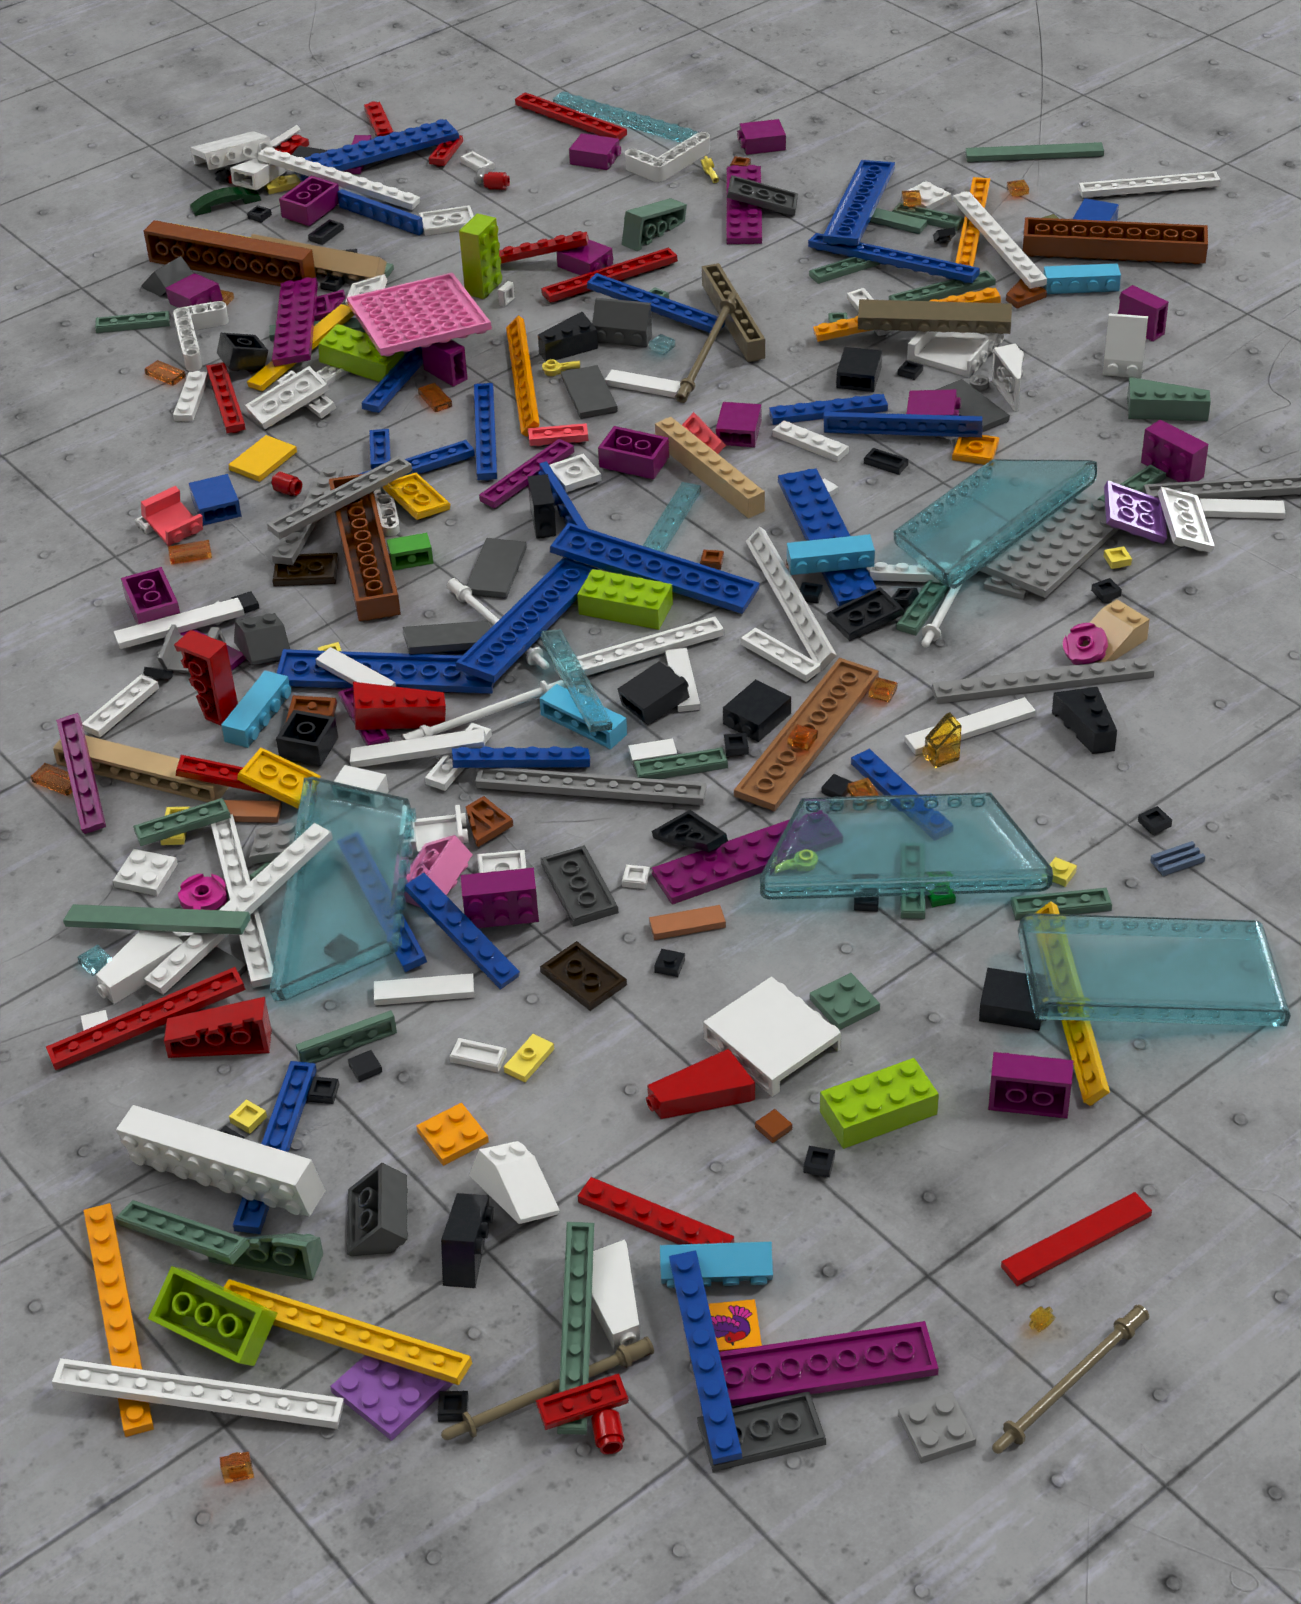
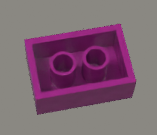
(309, 200)
(633, 452)
(1174, 452)
(149, 596)
(500, 897)
(1030, 1085)

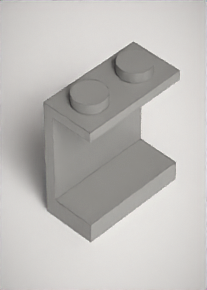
(170, 658)

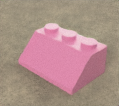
(441, 862)

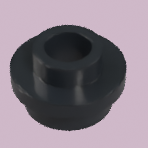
(222, 175)

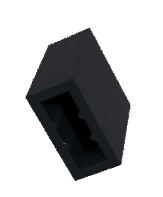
(859, 369)
(542, 506)
(653, 692)
(757, 710)
(1007, 1000)

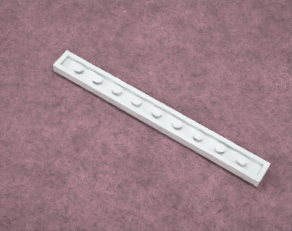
(344, 179)
(1000, 240)
(791, 598)
(236, 878)
(246, 900)
(198, 1393)

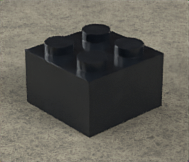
(242, 352)
(307, 737)

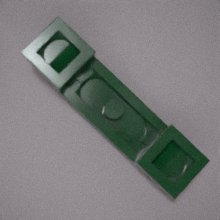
(223, 195)

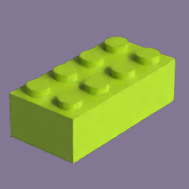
(480, 255)
(355, 353)
(625, 599)
(878, 1103)
(212, 1316)

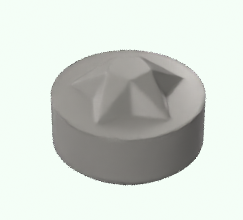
(979, 382)

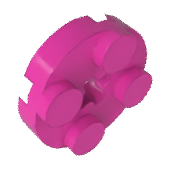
(1090, 653)
(213, 887)

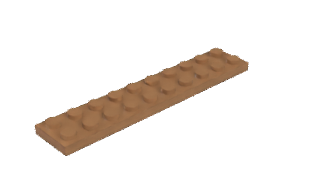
(823, 710)

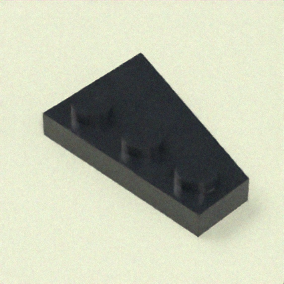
(692, 832)

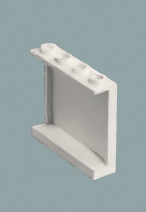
(230, 150)
(953, 350)
(770, 1033)

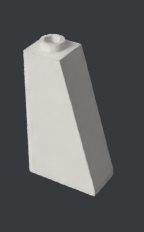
(255, 174)
(134, 962)
(614, 1294)

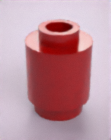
(496, 180)
(286, 484)
(608, 1431)

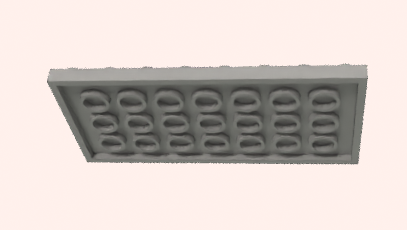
(1054, 547)

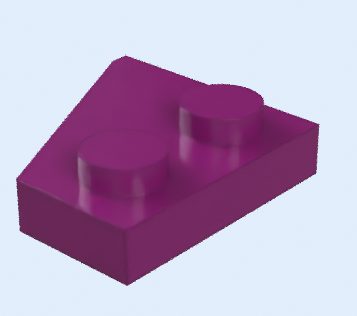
(327, 303)

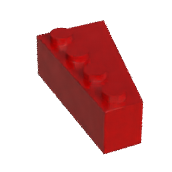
(210, 674)
(396, 707)
(220, 1031)

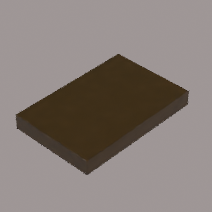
(307, 570)
(583, 975)

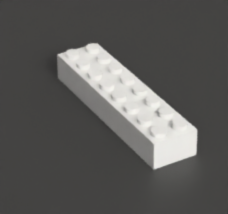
(221, 1160)

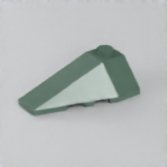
(281, 1254)

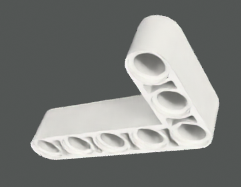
(669, 163)
(194, 318)

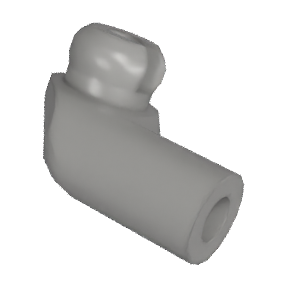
(480, 175)

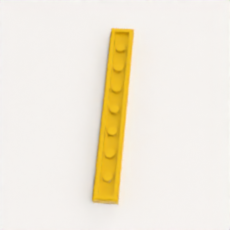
(271, 373)

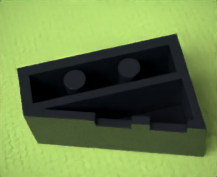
(568, 338)
(1088, 717)
(465, 1239)

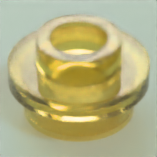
(1041, 1318)

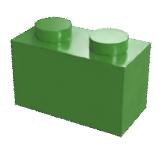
(409, 551)

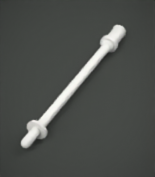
(464, 594)
(931, 631)
(425, 731)

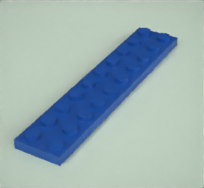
(385, 147)
(859, 203)
(821, 520)
(643, 562)
(525, 621)
(406, 670)

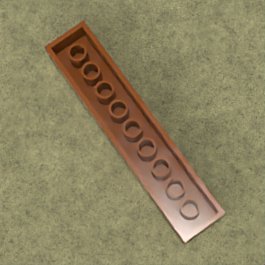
(1115, 240)
(228, 254)
(366, 556)

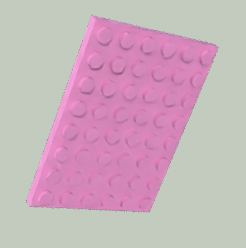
(418, 314)

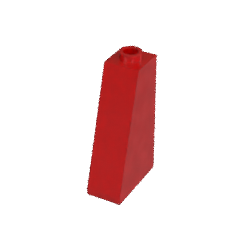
(702, 1087)

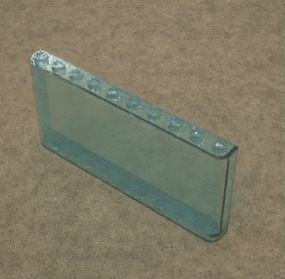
(1151, 970)

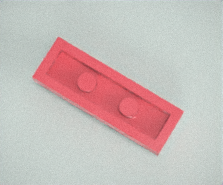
(703, 432)
(548, 435)

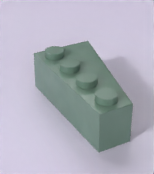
(651, 221)
(1166, 401)

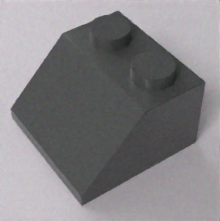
(166, 276)
(261, 638)

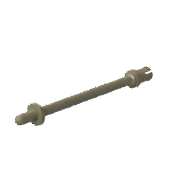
(687, 384)
(1123, 1329)
(623, 1356)

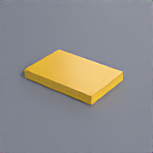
(262, 458)
(417, 496)
(275, 776)

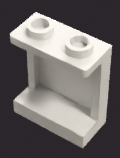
(438, 827)

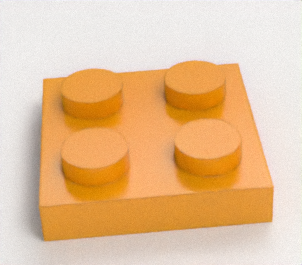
(452, 1134)

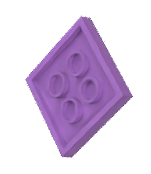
(1134, 512)
(387, 1393)

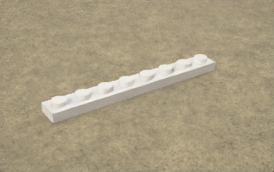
(1149, 184)
(650, 646)

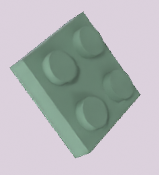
(844, 1001)

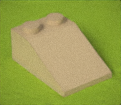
(1123, 628)

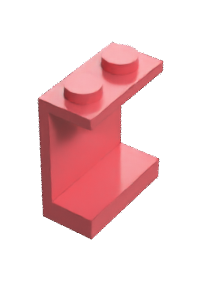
(170, 516)

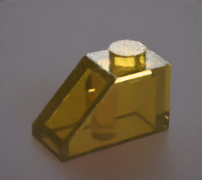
(943, 742)

